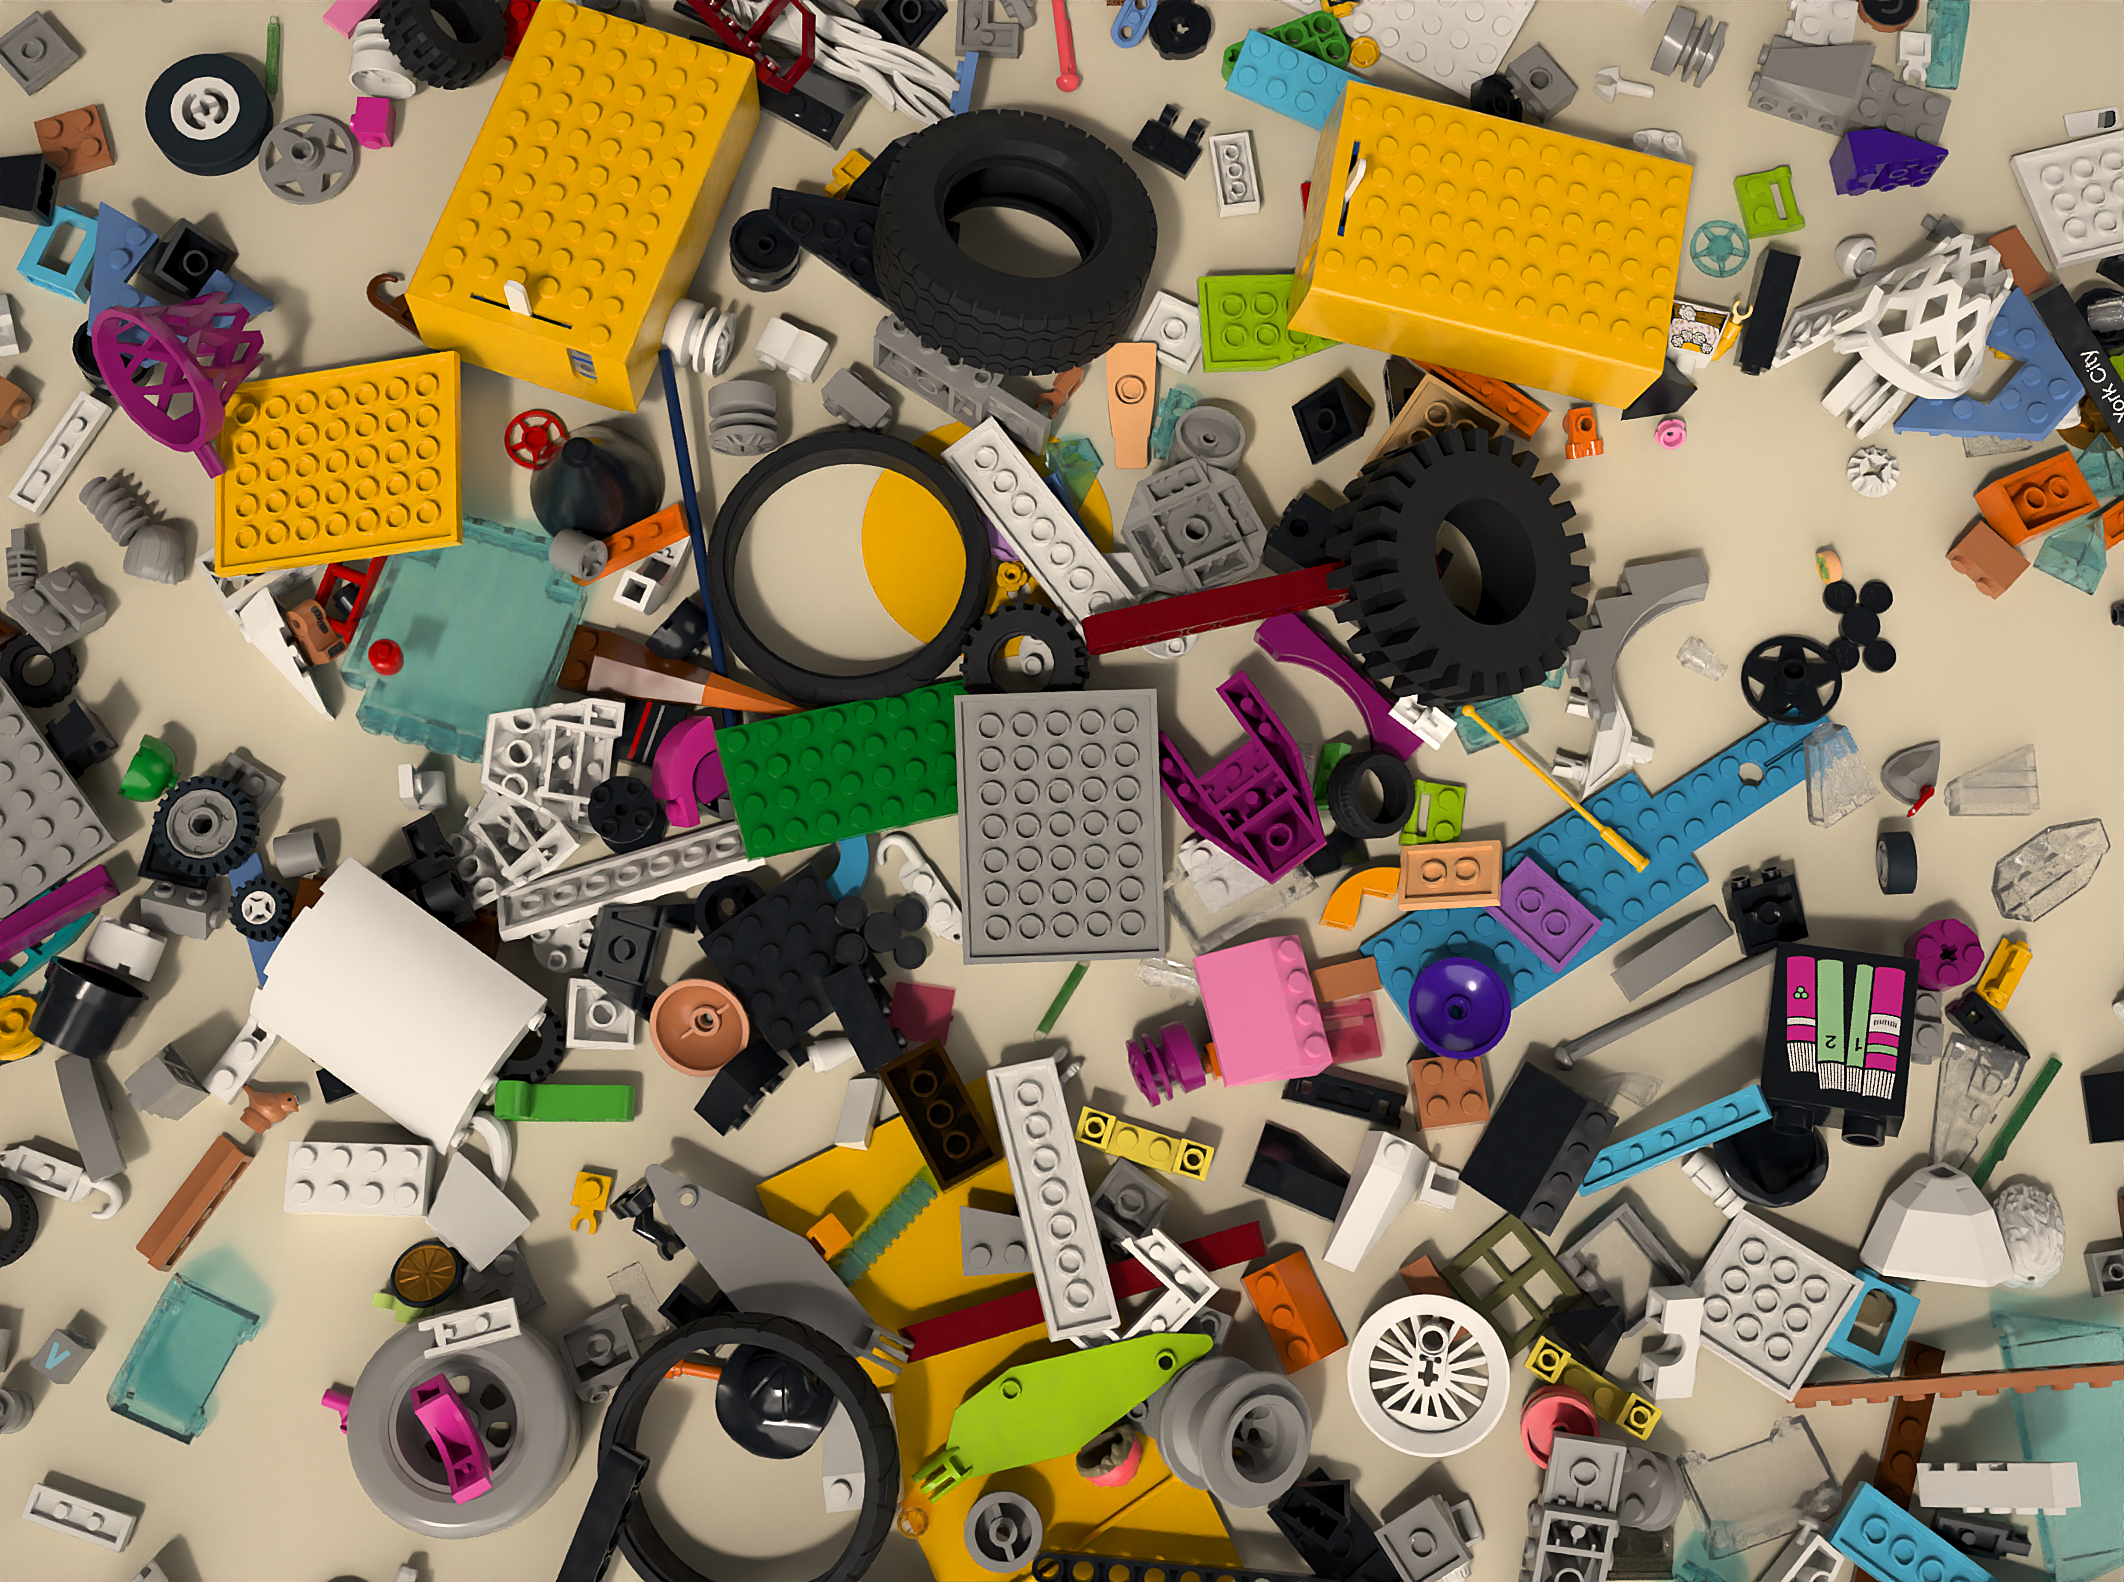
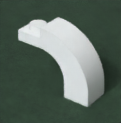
(653, 580)

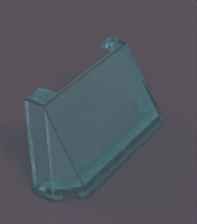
(2072, 1427)

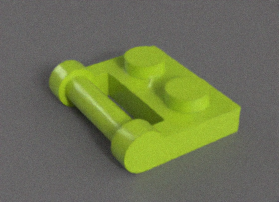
(1758, 205)
(1443, 815)

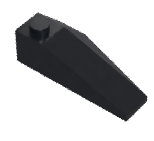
(1295, 1174)

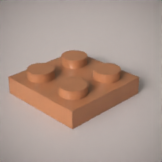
(75, 141)

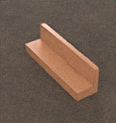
(193, 1204)

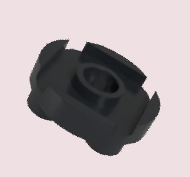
(1174, 45)
(1494, 98)

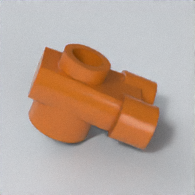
(1581, 441)

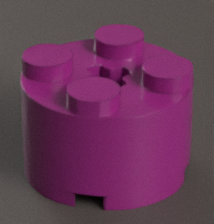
(1961, 953)

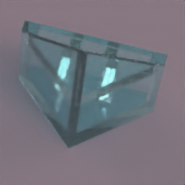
(1075, 467)
(2102, 469)
(2076, 555)

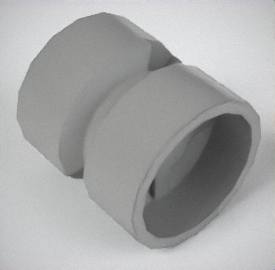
(15, 1410)

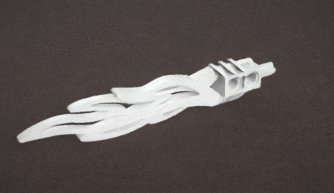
(860, 58)

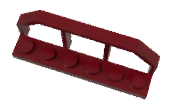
(747, 45)

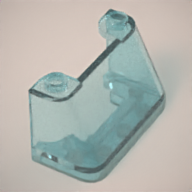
(180, 1358)

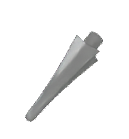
(1941, 229)

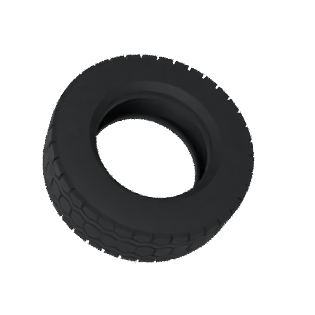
(999, 315)

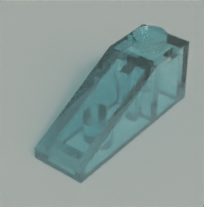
(1948, 25)

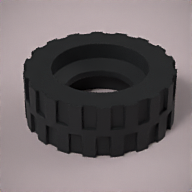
(43, 695)

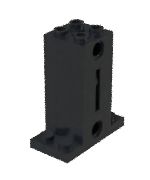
(1302, 545)

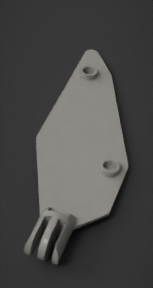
(769, 1267)

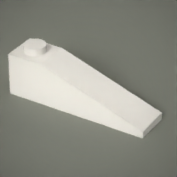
(269, 632)
(1378, 1190)

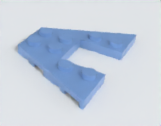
(120, 252)
(2028, 403)

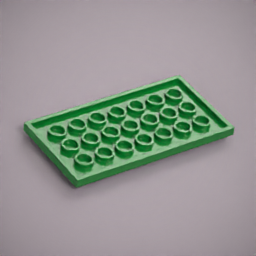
(842, 770)

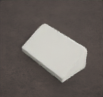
(859, 1113)

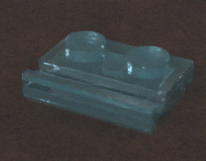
(1500, 713)

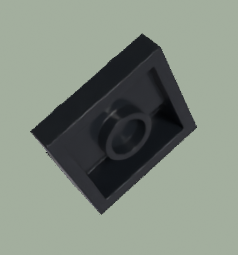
(1765, 910)

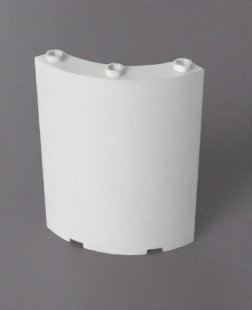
(395, 1004)

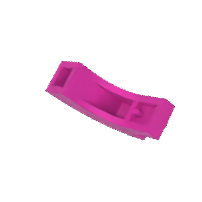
(454, 1436)

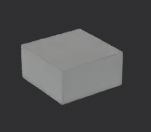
(2106, 1272)

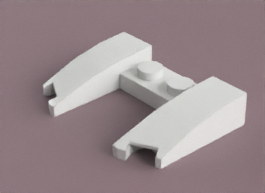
(1186, 1293)

